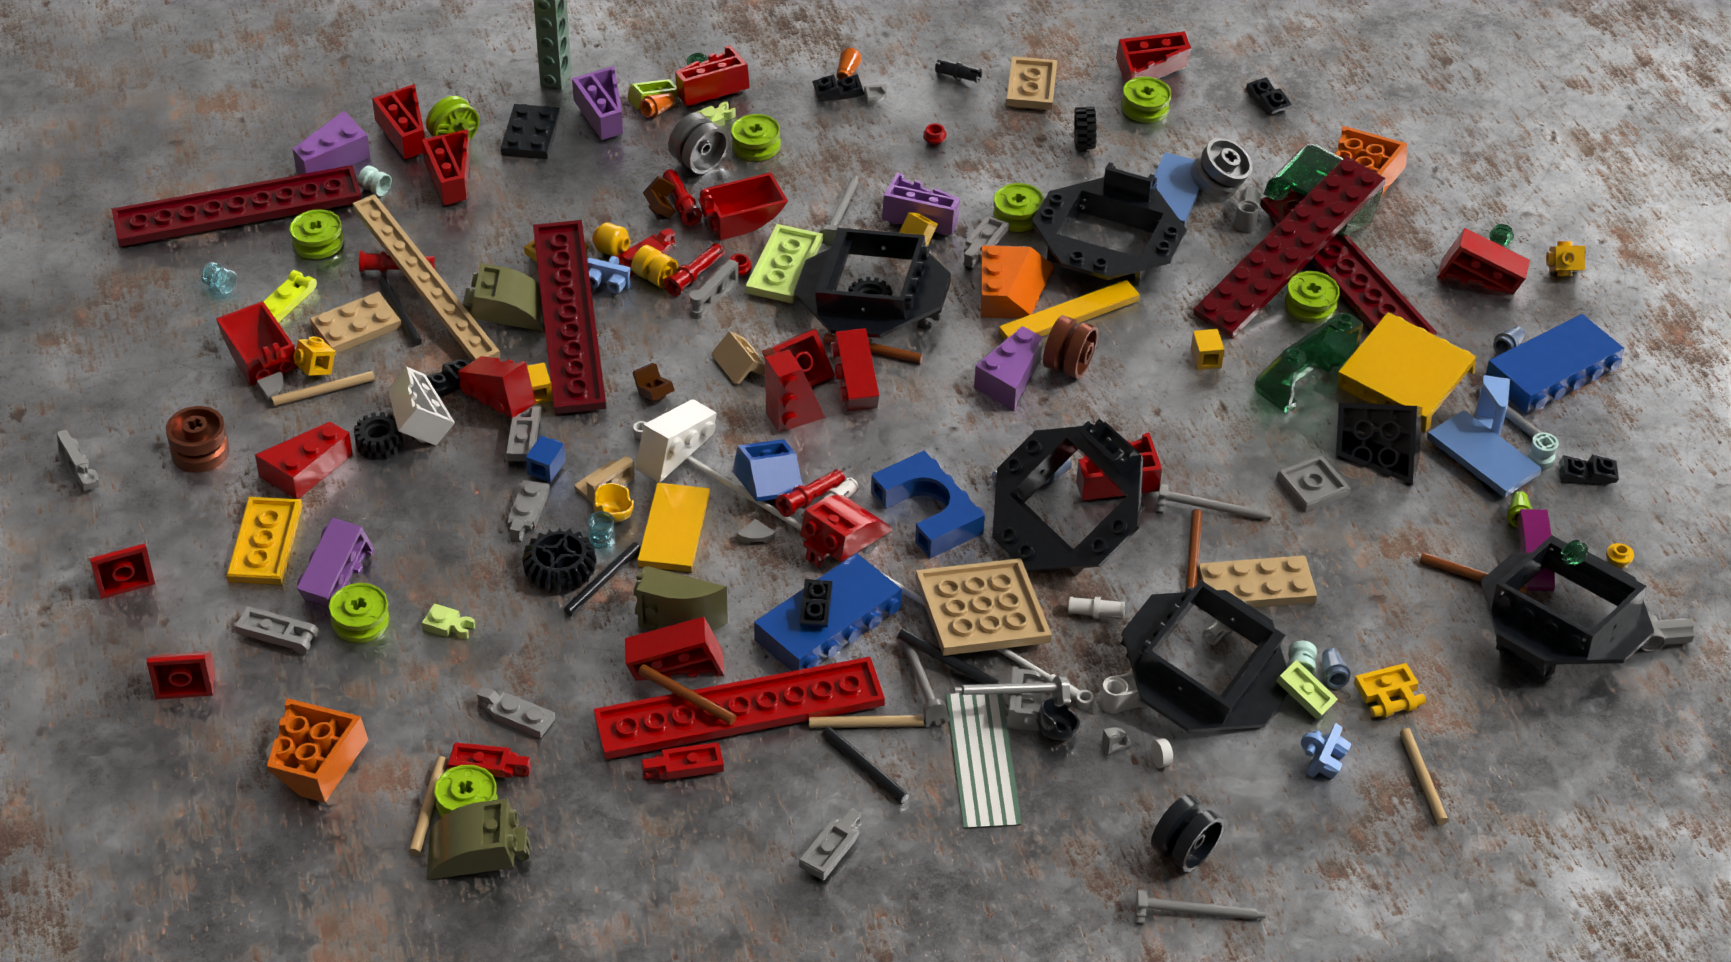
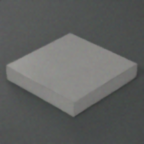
(1313, 483)

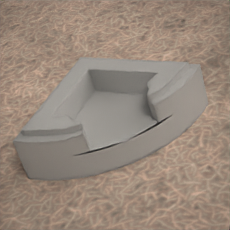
(875, 94)
(271, 385)
(756, 532)
(1114, 740)

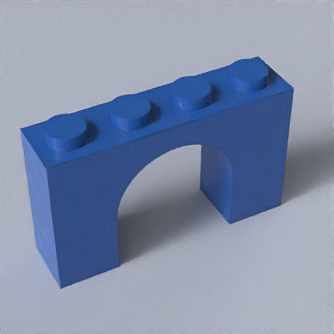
(923, 477)

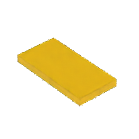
(674, 527)
(264, 541)

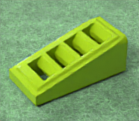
(639, 90)

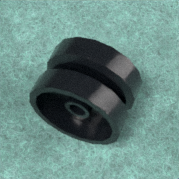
(1187, 833)

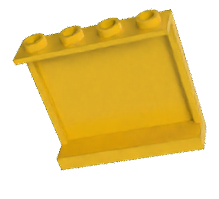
(1405, 367)

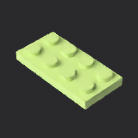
(782, 262)

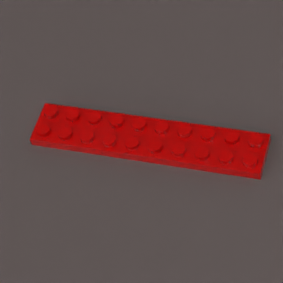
(756, 702)

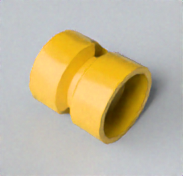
(653, 265)

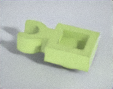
(719, 114)
(445, 620)

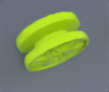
(1146, 99)
(452, 115)
(755, 137)
(1017, 205)
(316, 234)
(1312, 297)
(359, 612)
(462, 787)

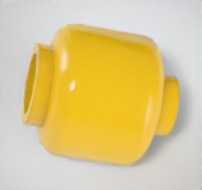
(611, 239)

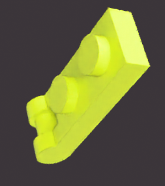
(288, 296)

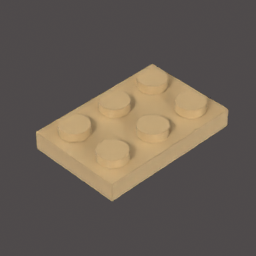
(1031, 83)
(356, 322)

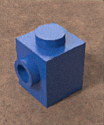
(545, 458)

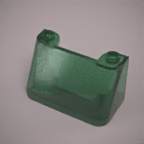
(1306, 171)
(1324, 347)

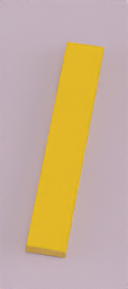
(1080, 308)

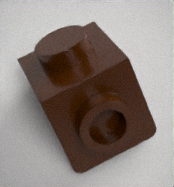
(657, 196)
(651, 384)

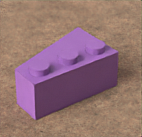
(599, 101)
(332, 146)
(911, 197)
(1009, 367)
(334, 561)

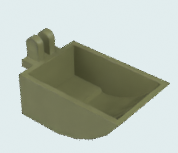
(505, 298)
(673, 598)
(476, 840)

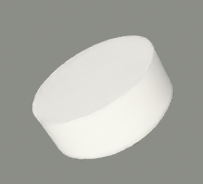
(1161, 753)

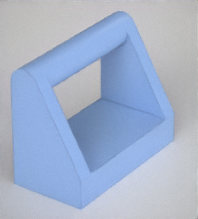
(1493, 402)

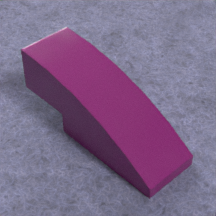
(1533, 530)

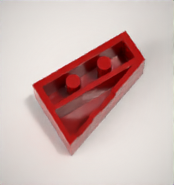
(1152, 55)
(712, 78)
(1483, 262)
(304, 459)
(1095, 485)

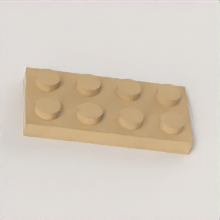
(1263, 580)

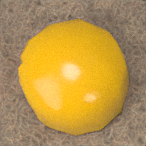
(614, 500)

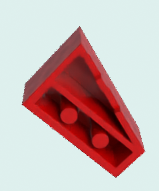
(401, 120)
(448, 164)
(855, 369)
(498, 384)
(788, 393)
(676, 649)

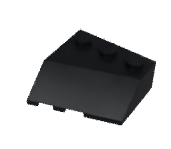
(1381, 437)

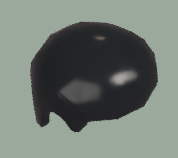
(1057, 721)

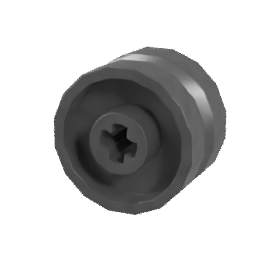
(698, 143)
(1221, 168)

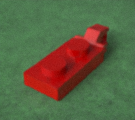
(660, 242)
(494, 759)
(684, 762)

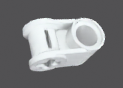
(1120, 694)

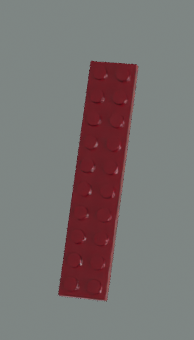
(235, 205)
(1289, 247)
(1356, 275)
(569, 317)

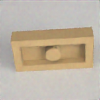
(738, 357)
(613, 472)

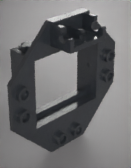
(1120, 199)
(880, 314)
(1032, 464)
(1548, 637)
(1251, 694)

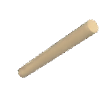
(323, 388)
(867, 721)
(1423, 776)
(427, 808)

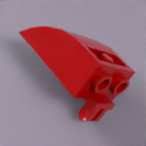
(742, 205)
(257, 342)
(839, 529)

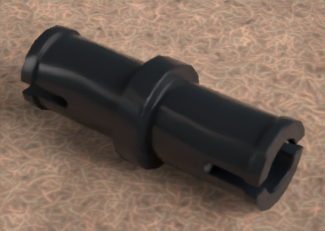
(958, 70)

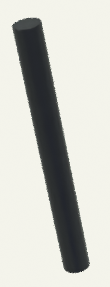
(400, 311)
(602, 579)
(949, 660)
(865, 764)

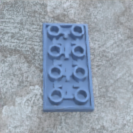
(1177, 184)
(1484, 453)

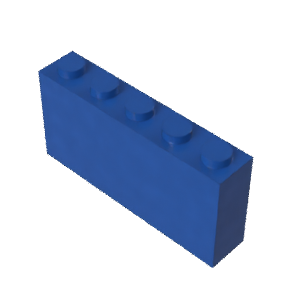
(1556, 363)
(858, 603)

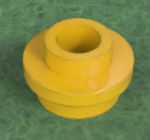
(1619, 555)

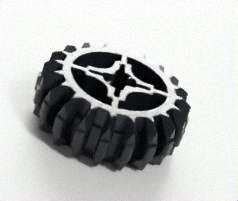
(559, 560)

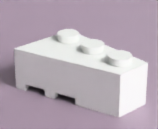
(419, 407)
(673, 438)

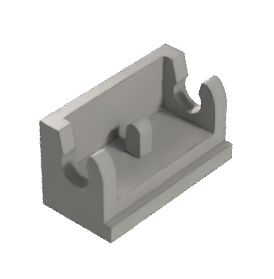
(1024, 706)

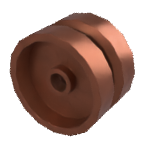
(1070, 346)
(197, 439)

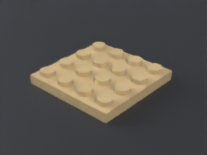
(982, 606)

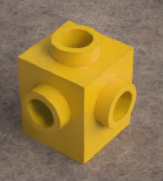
(1565, 258)
(314, 356)

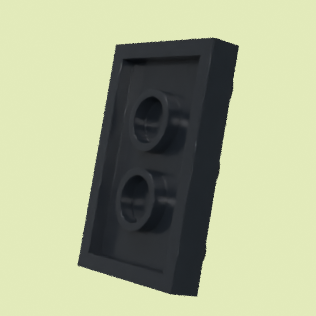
(530, 131)

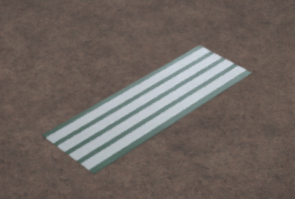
(983, 760)

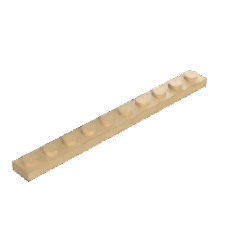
(425, 279)

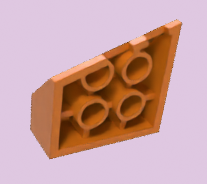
(1374, 152)
(1011, 280)
(315, 748)

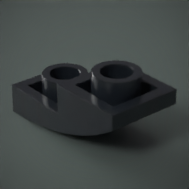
(830, 89)
(1267, 96)
(448, 379)
(1593, 472)
(816, 603)

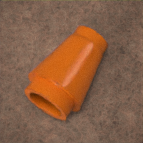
(848, 62)
(654, 105)

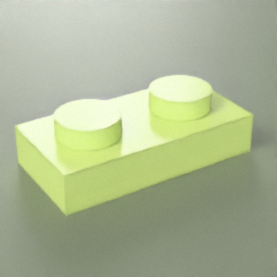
(1306, 689)

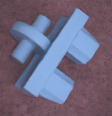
(609, 273)
(1322, 748)

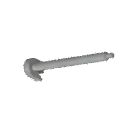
(829, 231)
(1165, 495)
(1059, 687)
(934, 708)
(1143, 902)

